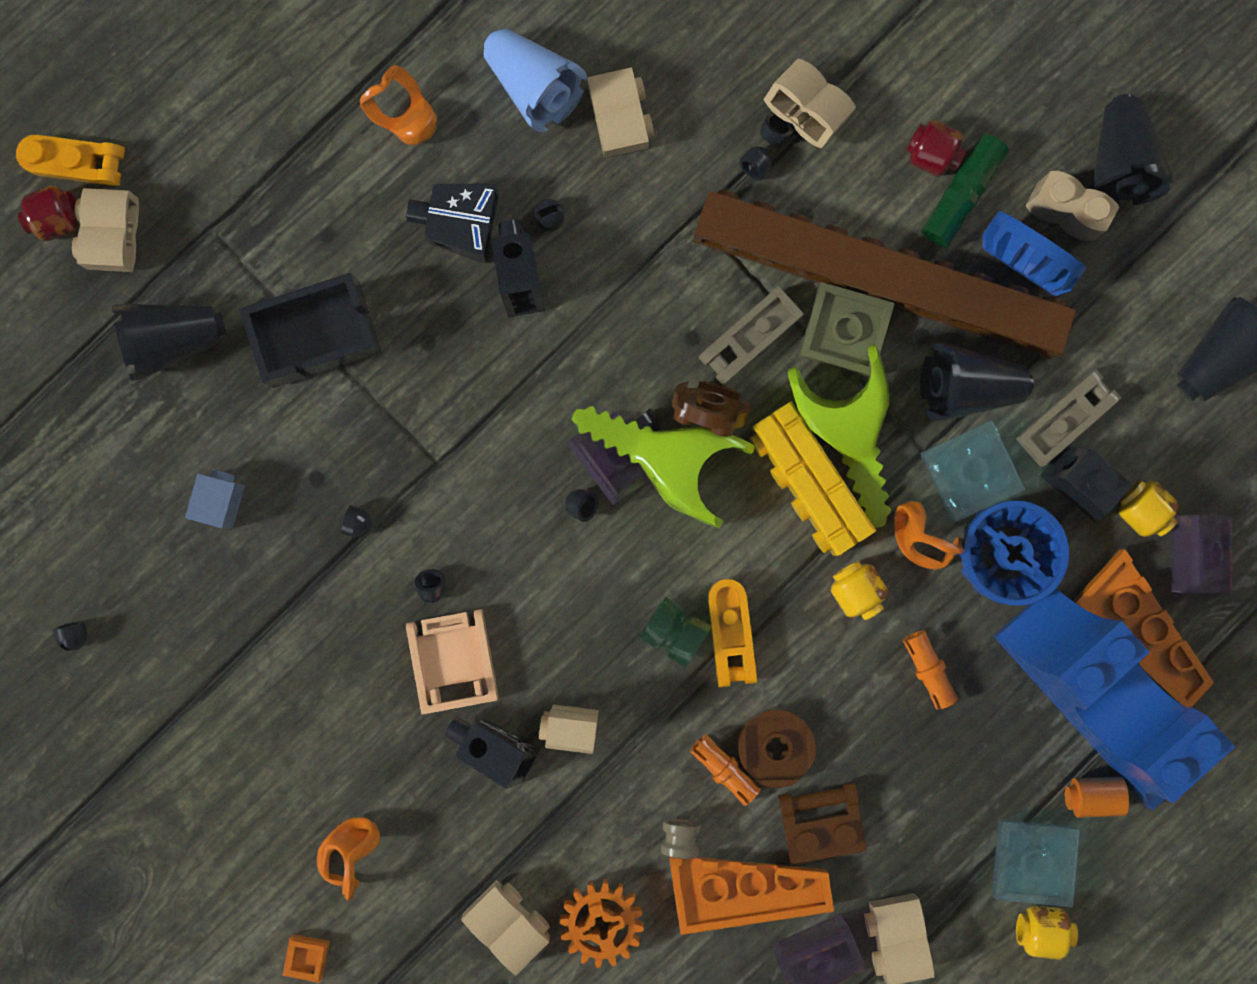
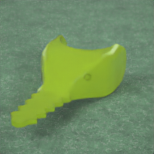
(853, 430)
(667, 456)

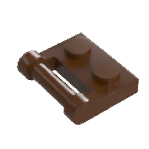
(823, 835)

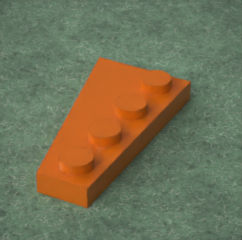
(1125, 596)
(740, 893)

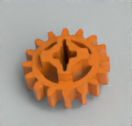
(616, 917)

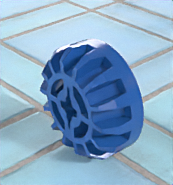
(1032, 255)
(1038, 562)

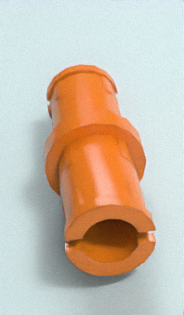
(930, 669)
(725, 769)

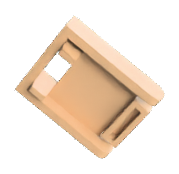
(450, 655)

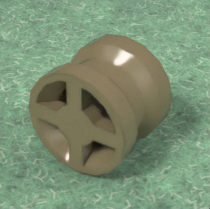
(680, 838)

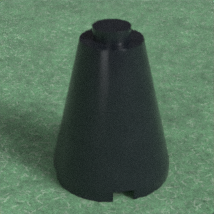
(1130, 154)
(165, 334)
(1224, 353)
(970, 382)

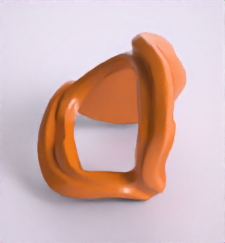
(416, 124)
(909, 529)
(354, 840)

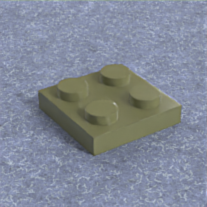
(843, 327)

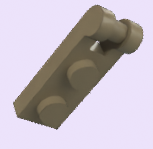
(752, 334)
(1067, 418)

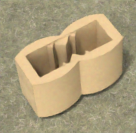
(809, 103)
(619, 113)
(1078, 210)
(106, 230)
(569, 728)
(506, 926)
(900, 939)

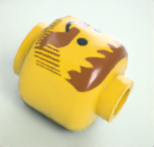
(1149, 508)
(859, 590)
(1046, 932)

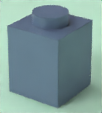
(215, 499)

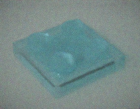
(972, 471)
(1035, 863)

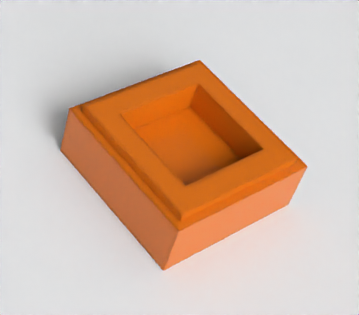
(306, 958)

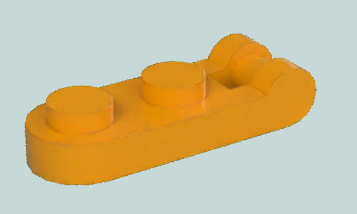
(70, 159)
(731, 632)

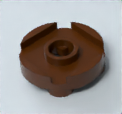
(710, 407)
(792, 762)

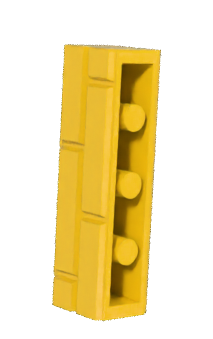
(812, 480)

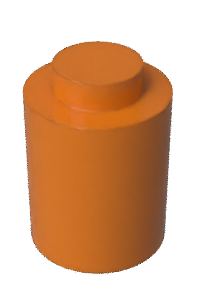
(1097, 797)

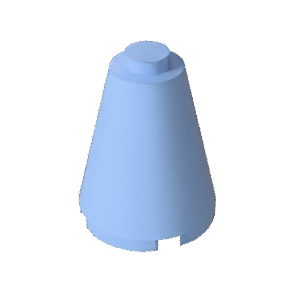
(535, 78)

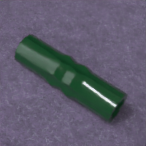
(965, 190)

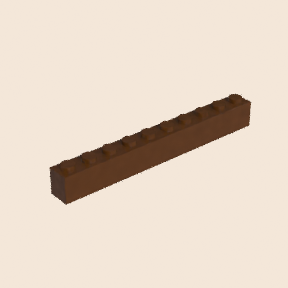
(898, 277)

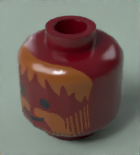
(936, 148)
(48, 213)

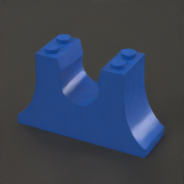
(1098, 685)

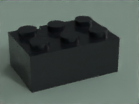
(310, 330)

